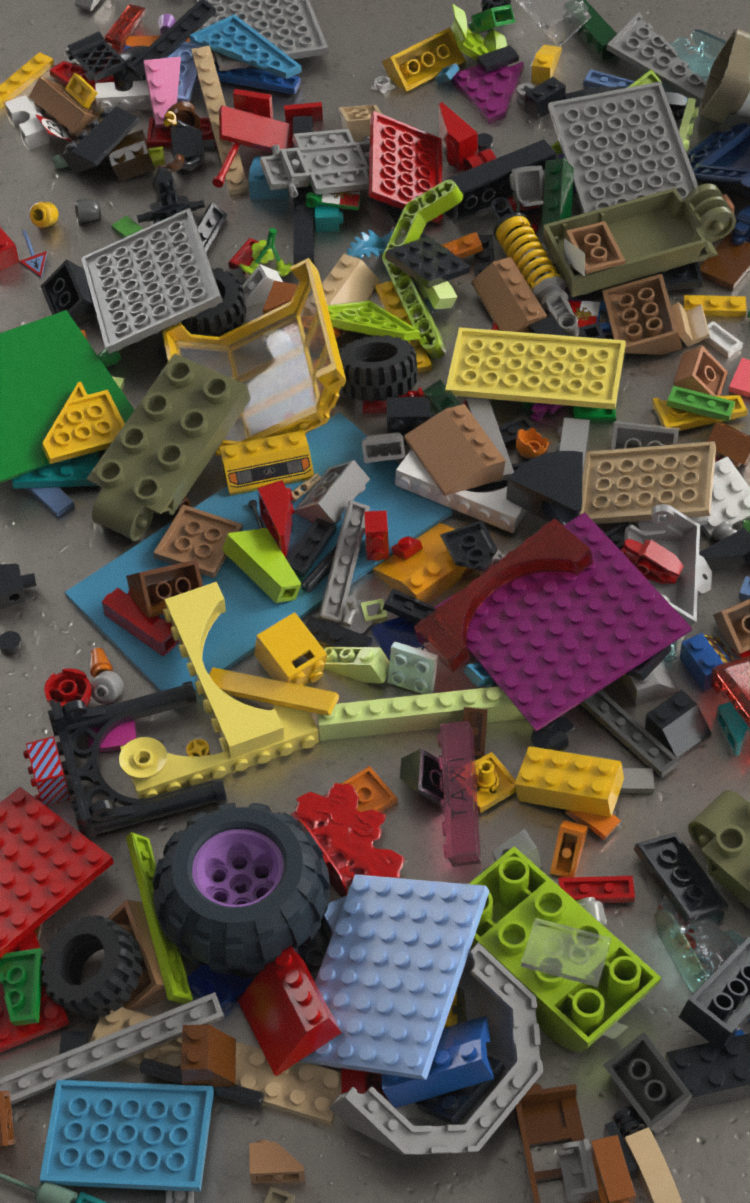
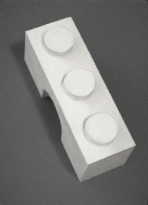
(134, 99)
(22, 115)

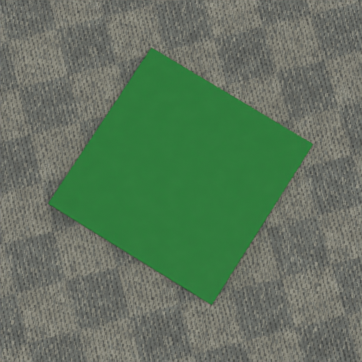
(37, 376)

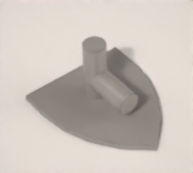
(353, 615)

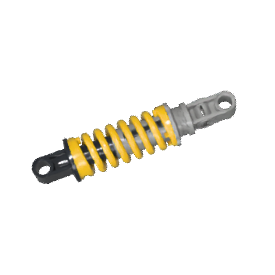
(533, 264)

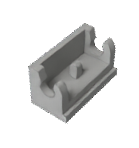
(578, 1172)

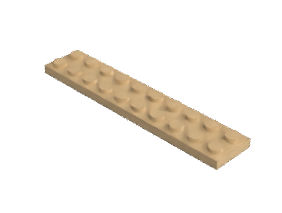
(299, 1090)

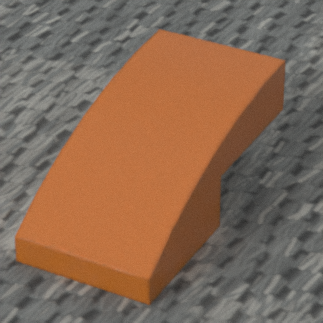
(601, 825)

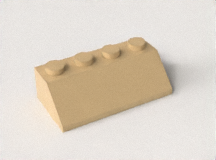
(349, 282)

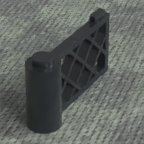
(92, 47)

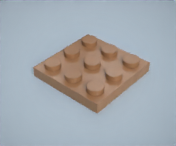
(196, 537)

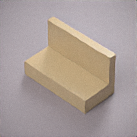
(690, 324)

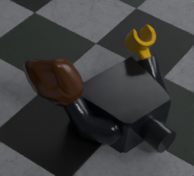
(186, 144)

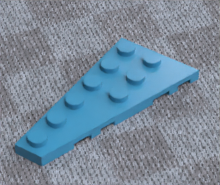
(243, 43)

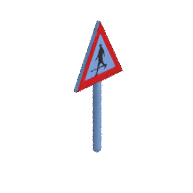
(35, 262)

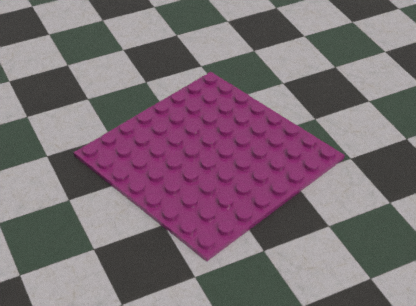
(569, 635)

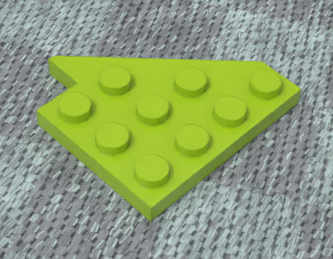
(370, 319)

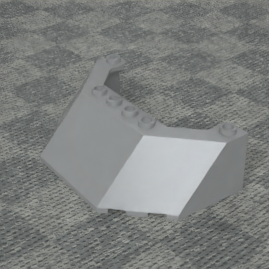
(513, 1040)

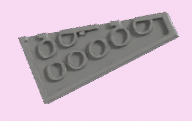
(648, 51)

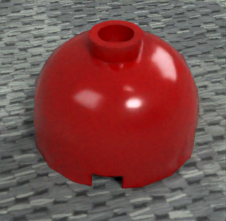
(68, 686)

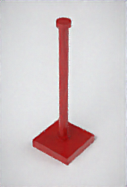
(252, 103)

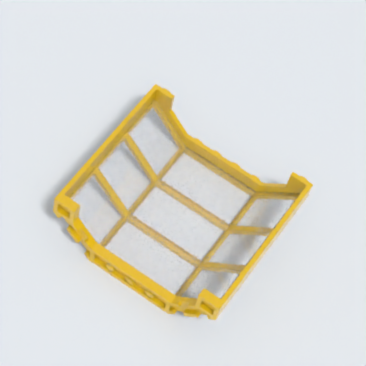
(282, 357)

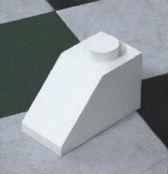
(259, 285)

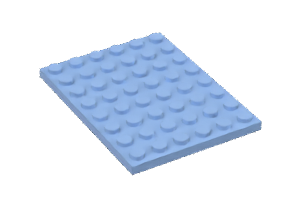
(395, 971)

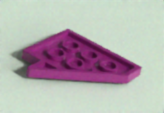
(489, 91)

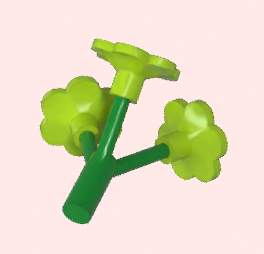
(264, 252)

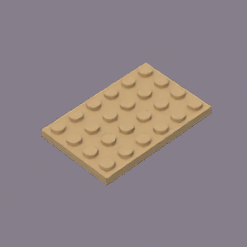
(631, 481)

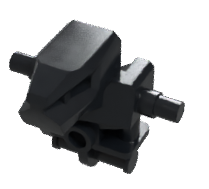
(167, 199)

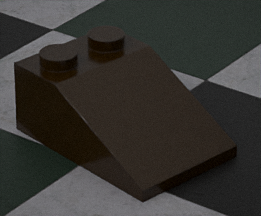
(131, 156)

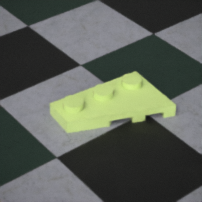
(688, 121)

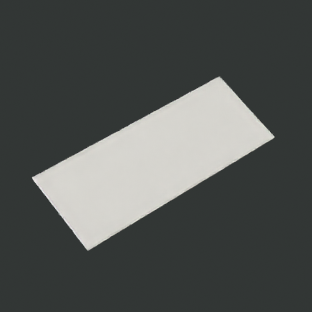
(574, 256)

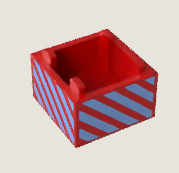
(47, 771)

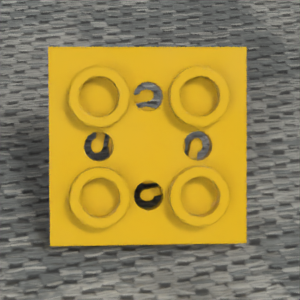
(495, 777)

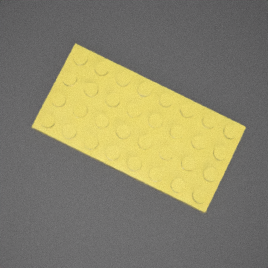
(536, 368)

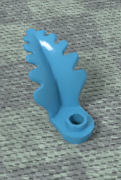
(369, 244)

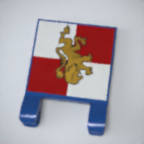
(589, 313)

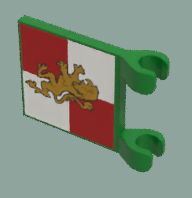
(344, 200)

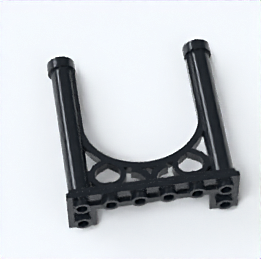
(102, 815)

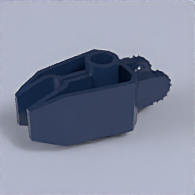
(742, 227)

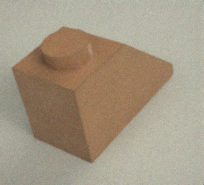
(273, 1164)

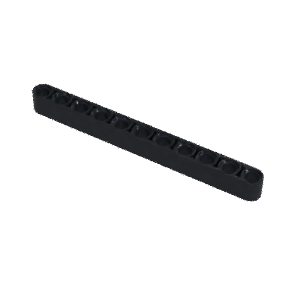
(302, 215)

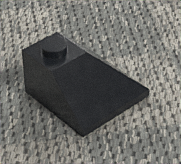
(422, 773)

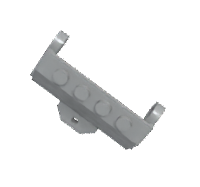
(683, 540)

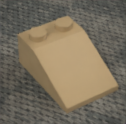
(357, 120)

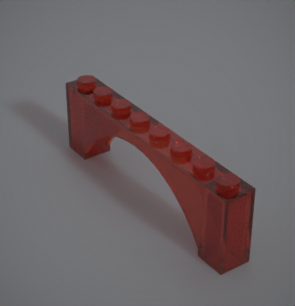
(546, 551)

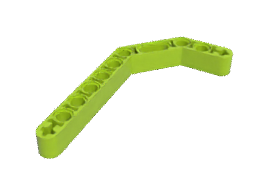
(408, 229)

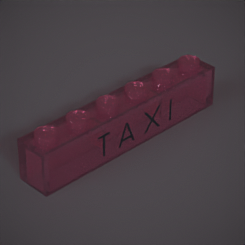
(460, 794)

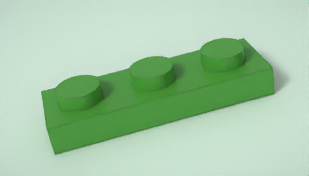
(701, 403)

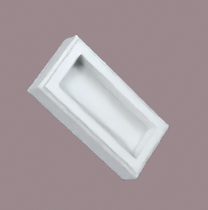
(722, 340)

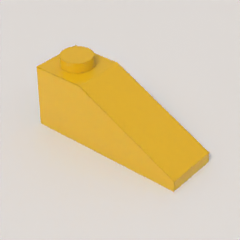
(545, 63)

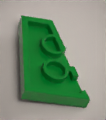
(22, 984)

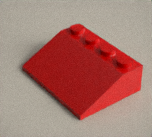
(287, 1012)

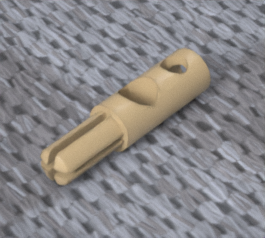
(307, 485)

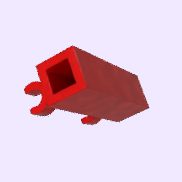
(151, 631)

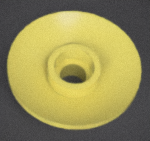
(142, 750)

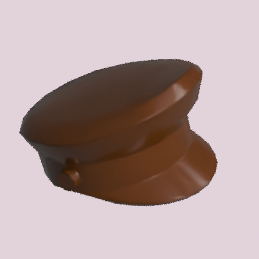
(186, 113)

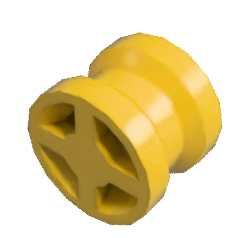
(199, 747)

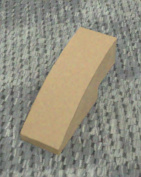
(652, 1168)

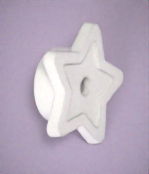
(382, 84)

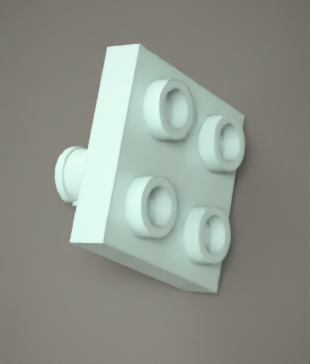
(412, 668)

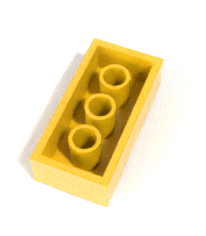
(569, 781)

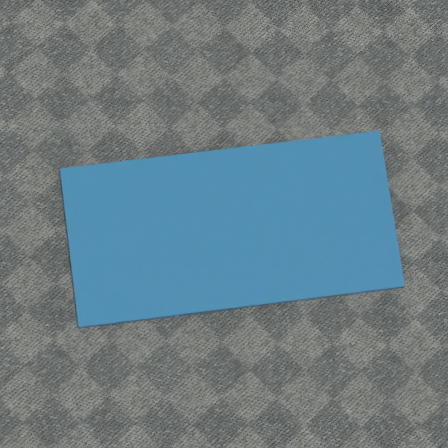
(246, 604)

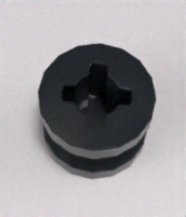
(628, 1121)

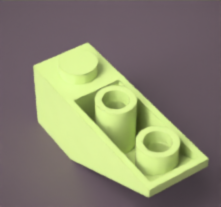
(358, 663)

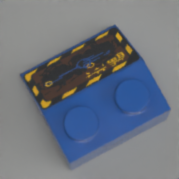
(701, 655)

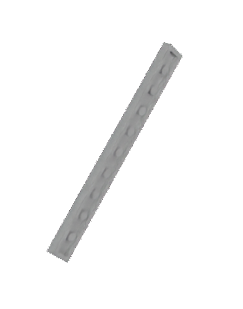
(111, 1048)

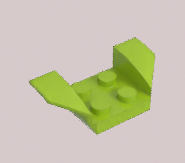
(474, 44)

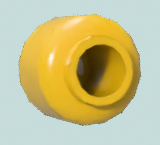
(43, 214)

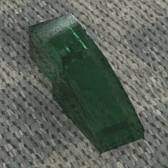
(439, 398)

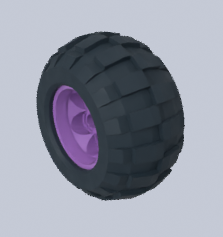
(258, 913)

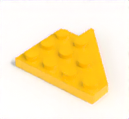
(83, 426)

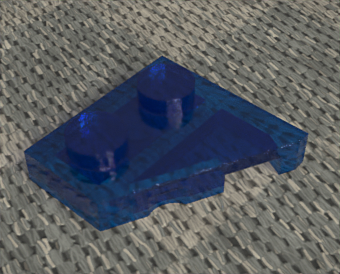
(227, 987)

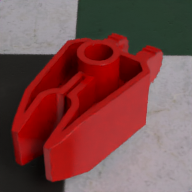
(653, 561)

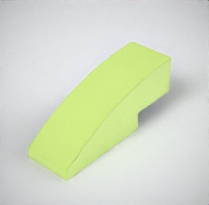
(440, 295)

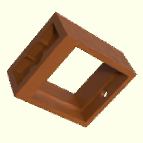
(611, 1171)

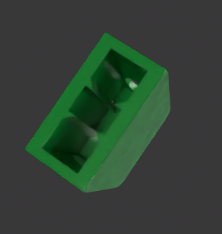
(486, 21)

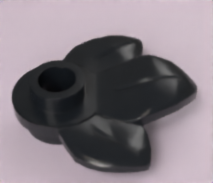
(553, 735)

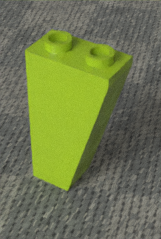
(263, 562)

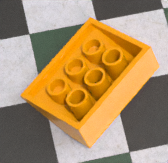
(427, 571)

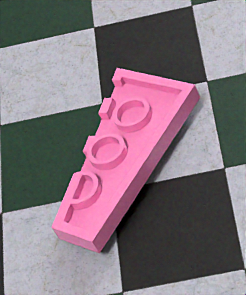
(162, 83)

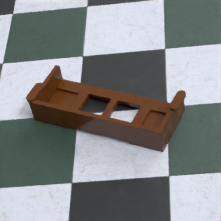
(547, 1118)

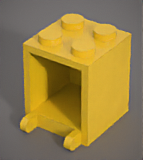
(285, 643)

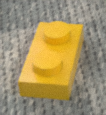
(81, 90)

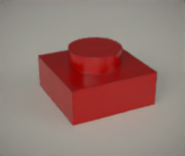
(407, 547)

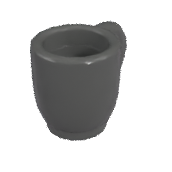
(87, 210)

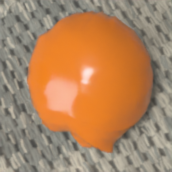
(531, 444)

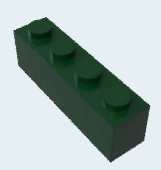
(596, 33)
(557, 191)

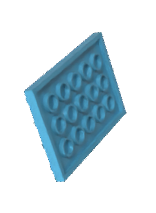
(127, 1135)

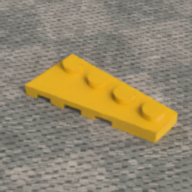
(685, 420)

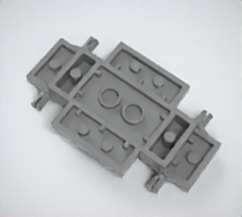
(322, 157)

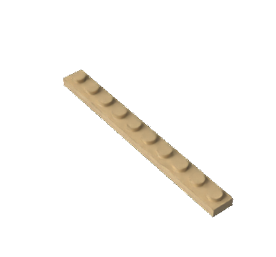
(213, 100)

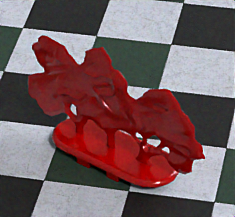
(347, 833)

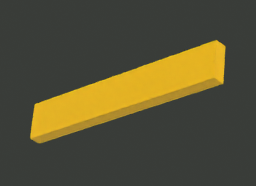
(274, 691)

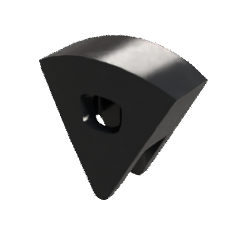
(549, 486)

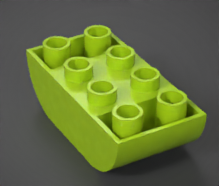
(566, 1009)

